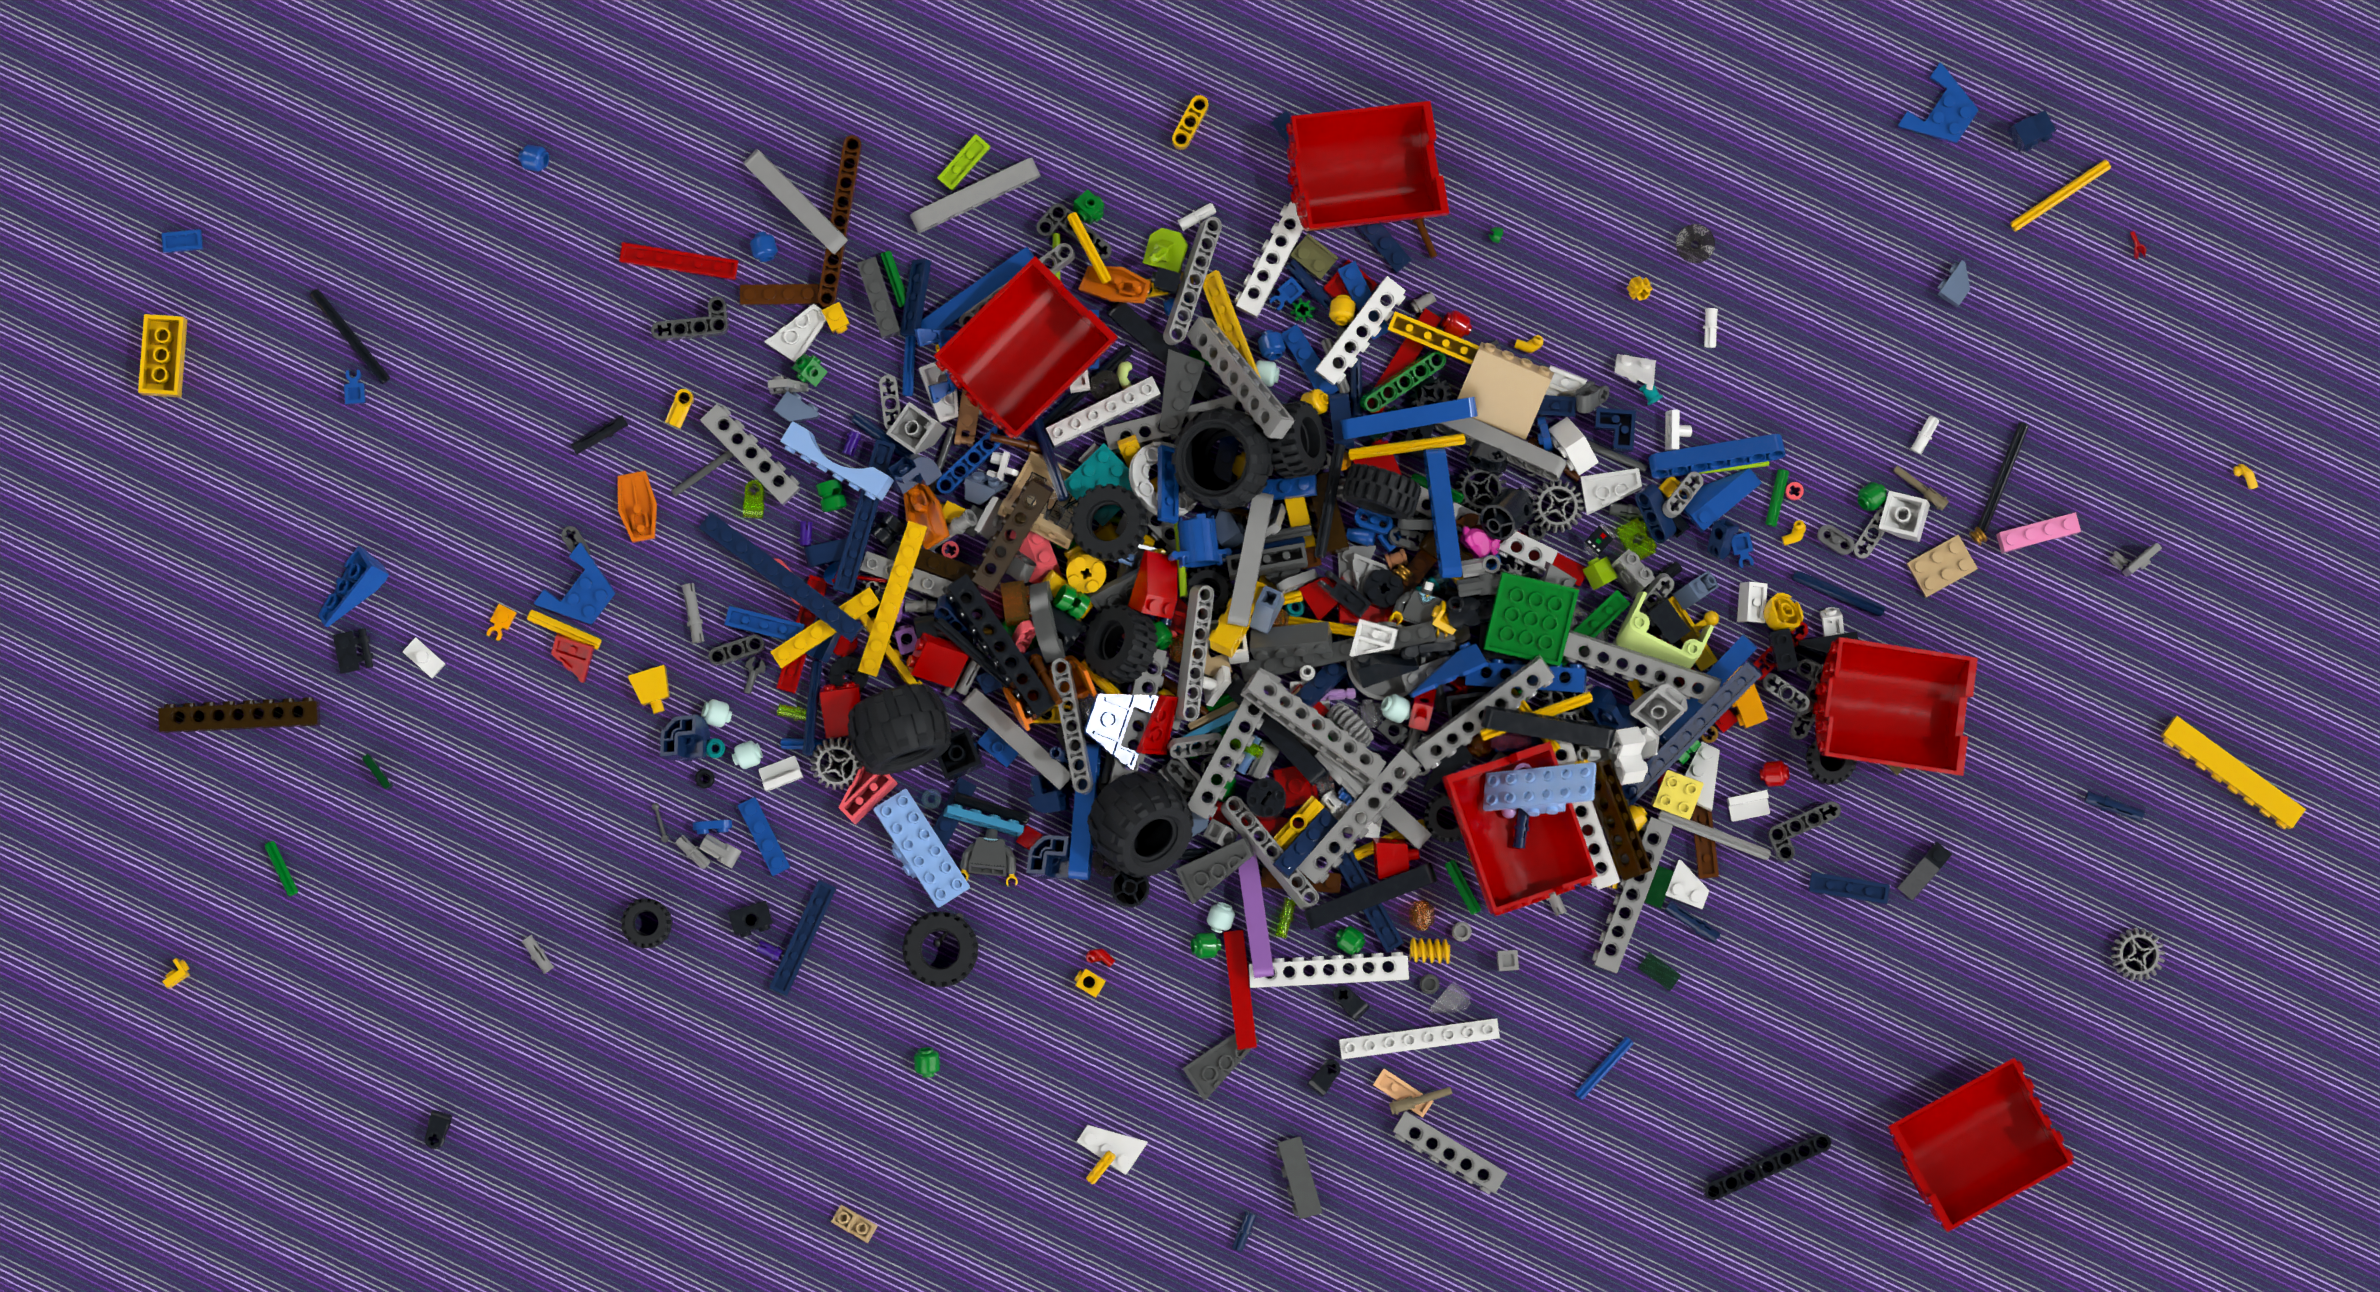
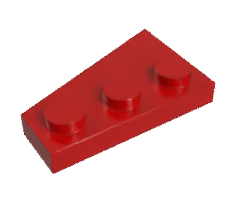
(1159, 727)

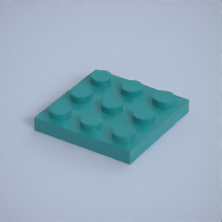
(1100, 468)

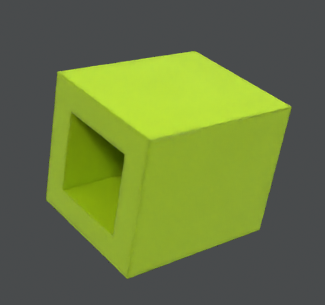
(1599, 572)

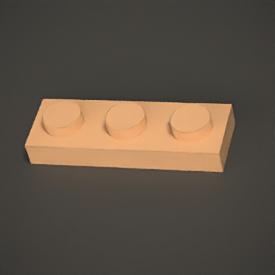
(1400, 1090)

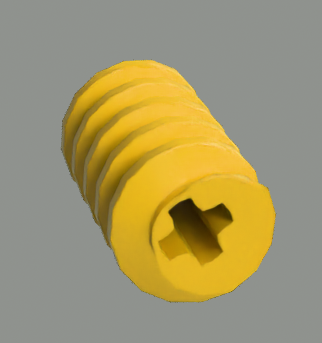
(1429, 950)

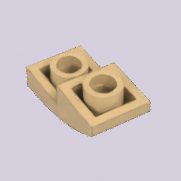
(854, 1223)

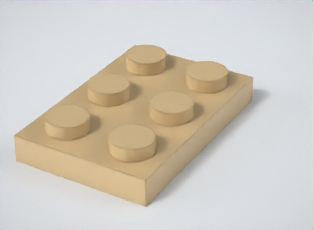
(1941, 566)

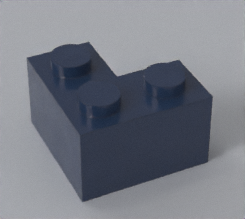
(2031, 130)
(1621, 423)

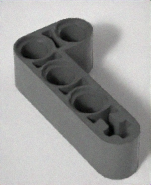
(1063, 222)
(690, 333)
(1812, 677)
(1804, 824)

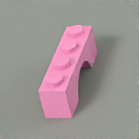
(2038, 532)

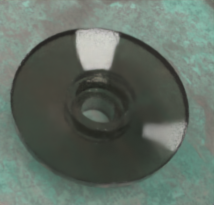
(1699, 234)

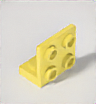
(1678, 794)

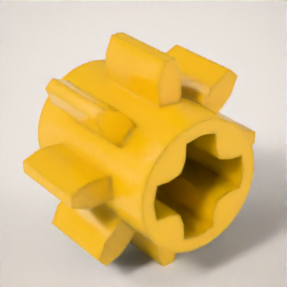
(1639, 288)

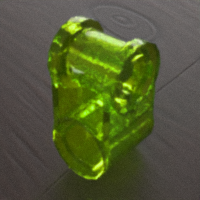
(753, 504)

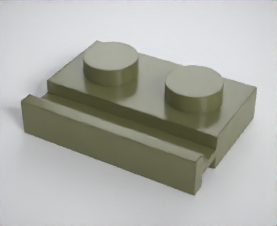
(1314, 256)

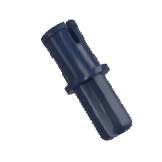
(1243, 1231)

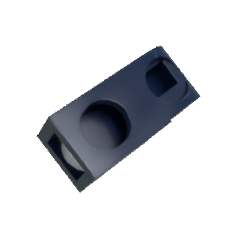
(1721, 538)

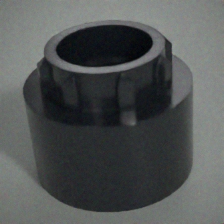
(926, 625)

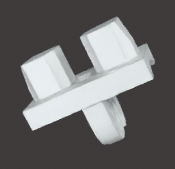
(1002, 459)

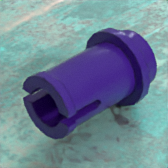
(851, 443)
(805, 534)
(769, 950)

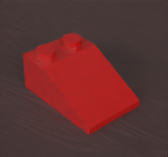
(1155, 586)

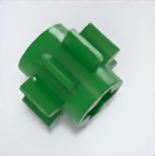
(1306, 307)

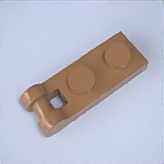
(966, 421)

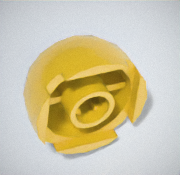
(1782, 612)

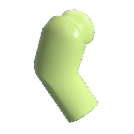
(1122, 373)

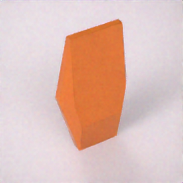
(1122, 287)
(637, 506)
(926, 510)

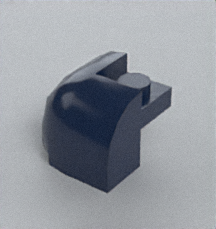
(912, 470)
(1608, 712)
(684, 738)
(1048, 797)
(1050, 858)

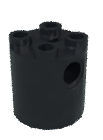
(1506, 513)
(1067, 627)
(1266, 799)
(1129, 890)

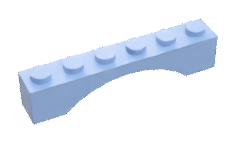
(868, 479)

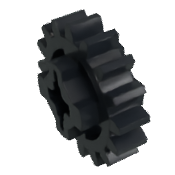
(1433, 388)

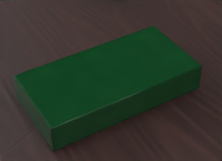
(377, 771)
(1659, 887)

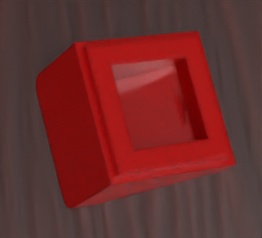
(1028, 837)

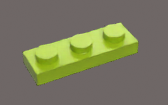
(963, 162)

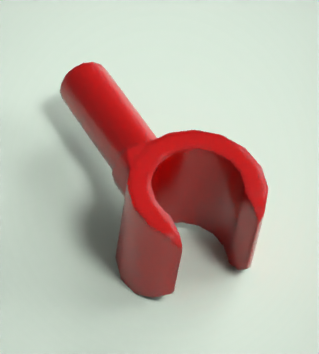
(2139, 248)

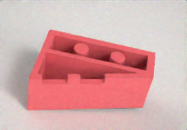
(865, 793)

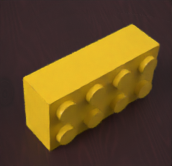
(162, 355)

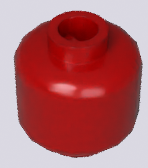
(1456, 324)
(1774, 773)

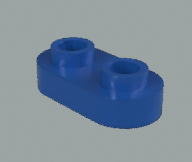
(1373, 521)
(703, 827)

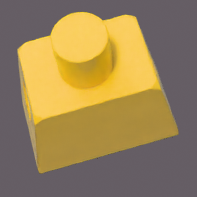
(651, 687)

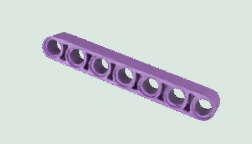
(1255, 918)

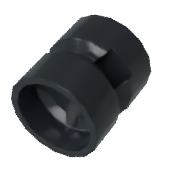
(888, 529)

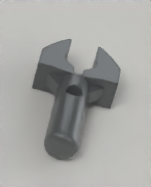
(753, 674)

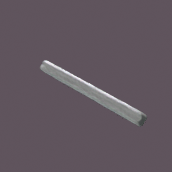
(1714, 835)

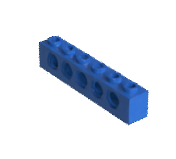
(1576, 684)

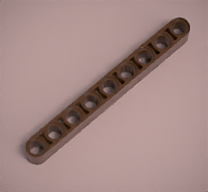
(839, 212)

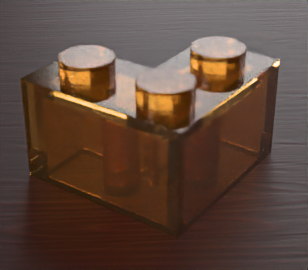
(1015, 602)

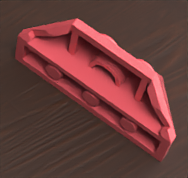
(1041, 552)

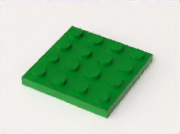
(1531, 618)

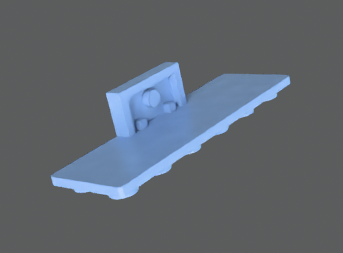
(1540, 788)
(920, 849)

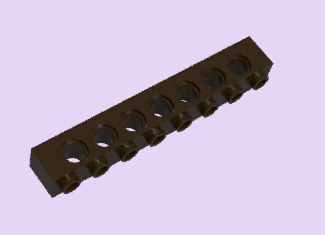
(168, 723)

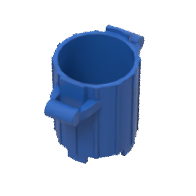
(1198, 543)

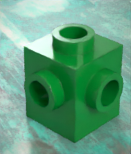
(1089, 207)
(809, 369)

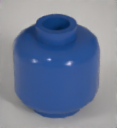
(533, 157)
(763, 247)
(1271, 345)

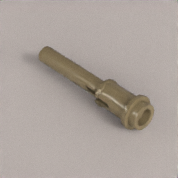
(1930, 494)
(1409, 1103)

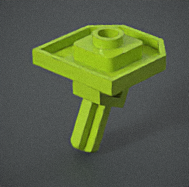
(1166, 250)

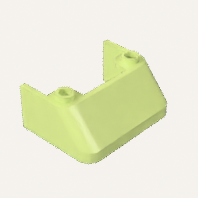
(1634, 637)

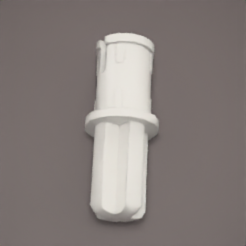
(1196, 216)
(1710, 327)
(1925, 435)

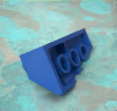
(1719, 497)
(359, 581)
(1460, 663)

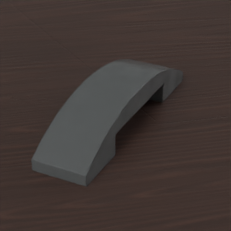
(1044, 622)

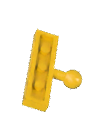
(1706, 658)

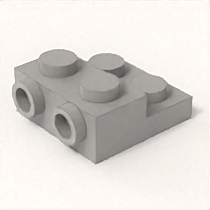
(1632, 573)

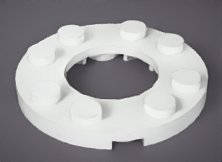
(1143, 488)

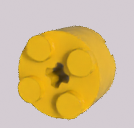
(1091, 581)

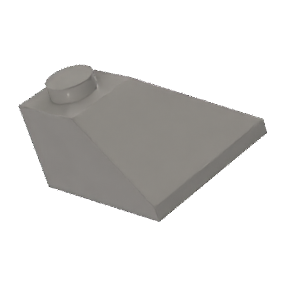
(915, 429)

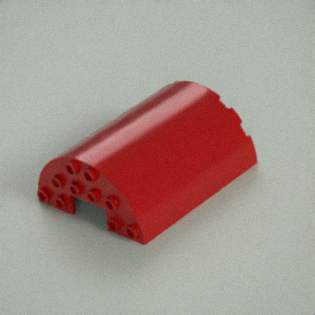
(1365, 166)
(1024, 349)
(1894, 705)
(1554, 846)
(1979, 1145)

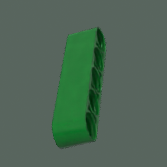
(1411, 380)

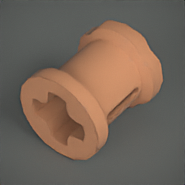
(1396, 558)

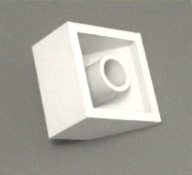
(1904, 516)

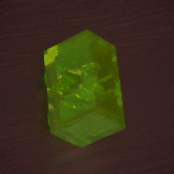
(1629, 530)

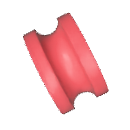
(1795, 485)
(952, 544)

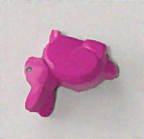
(1478, 542)

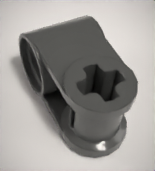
(1590, 397)

